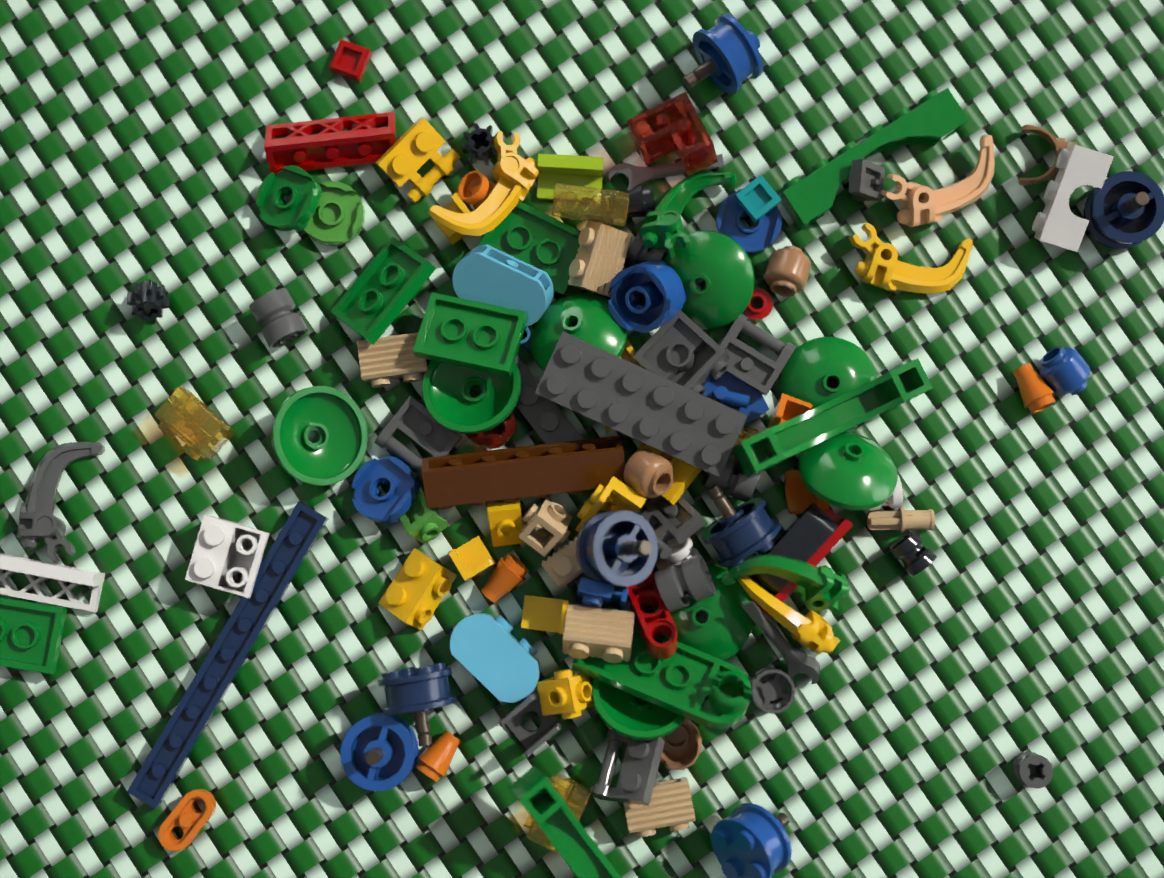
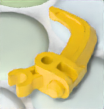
(513, 179)
(888, 273)
(808, 630)

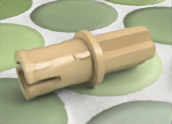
(901, 520)

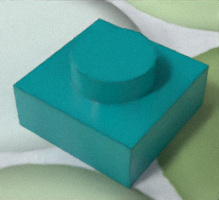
(757, 198)

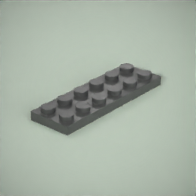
(641, 404)

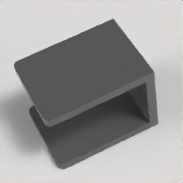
(530, 739)

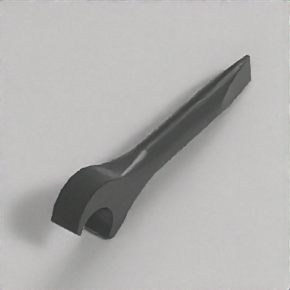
(640, 175)
(795, 660)

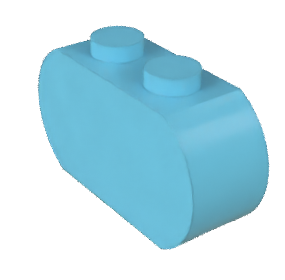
(503, 281)
(496, 656)

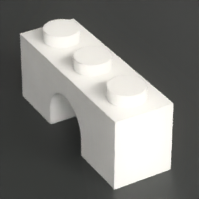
(1076, 168)

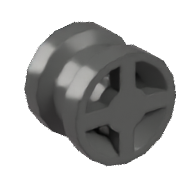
(1025, 766)

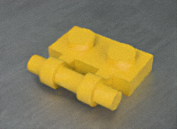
(411, 152)

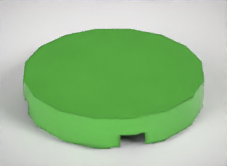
(337, 216)

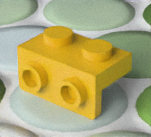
(611, 498)
(417, 589)

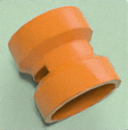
(475, 188)

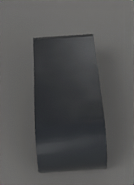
(798, 542)

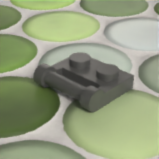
(750, 365)
(422, 428)
(637, 770)

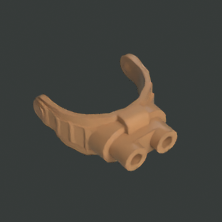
(1056, 143)

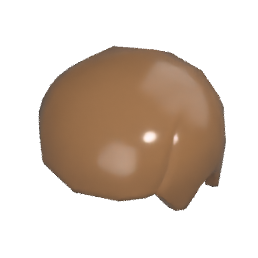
(682, 746)

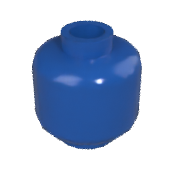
(1064, 370)

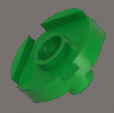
(300, 208)

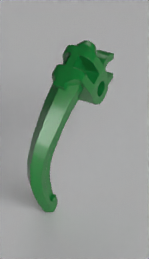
(664, 226)
(821, 584)

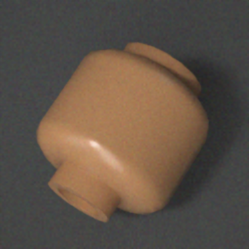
(787, 271)
(648, 473)

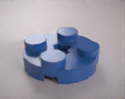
(756, 238)
(398, 499)

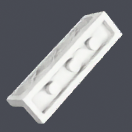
(53, 571)

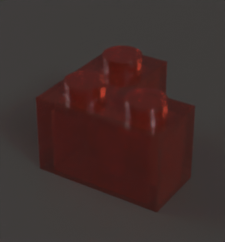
(670, 129)

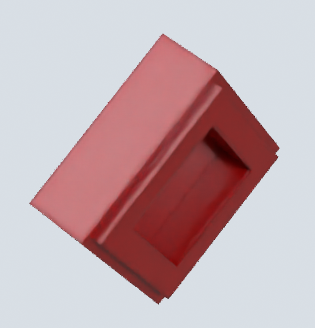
(350, 60)

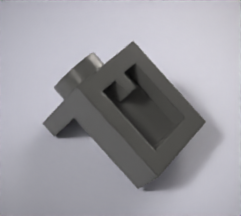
(866, 181)

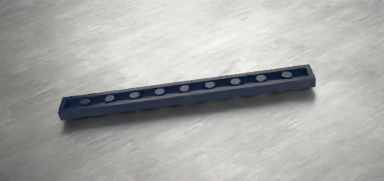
(227, 656)

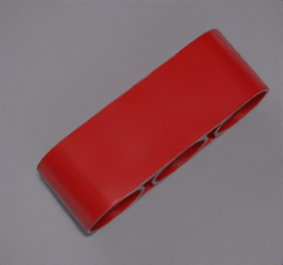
(652, 624)

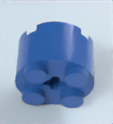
(646, 296)

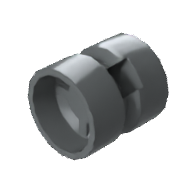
(277, 315)
(733, 480)
(685, 583)
(772, 690)

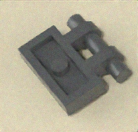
(676, 521)

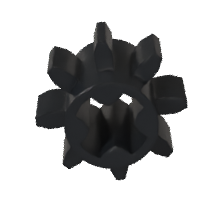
(479, 135)
(148, 300)

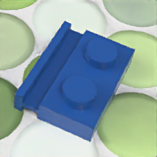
(600, 595)

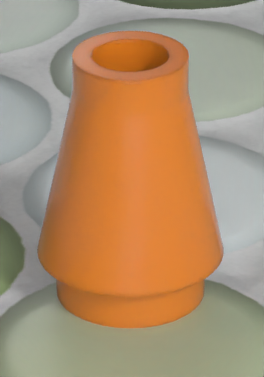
(1033, 389)
(505, 577)
(437, 757)

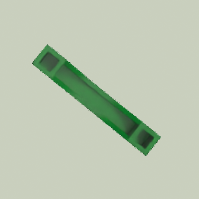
(926, 124)
(832, 418)
(561, 826)

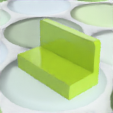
(569, 170)

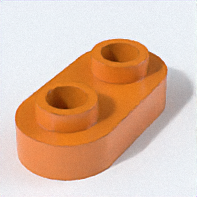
(187, 818)

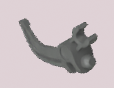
(37, 513)

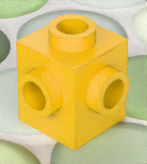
(565, 694)

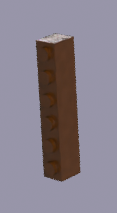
(522, 472)

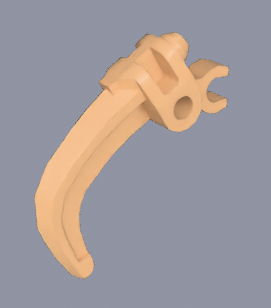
(924, 206)

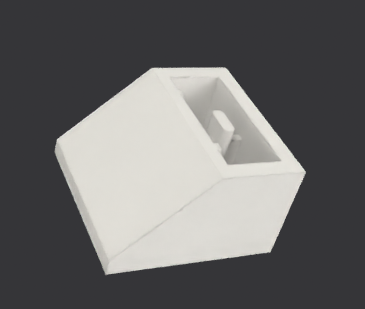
(227, 556)

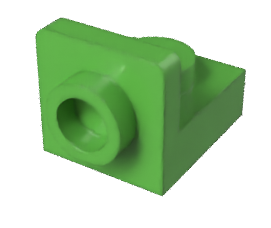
(422, 522)

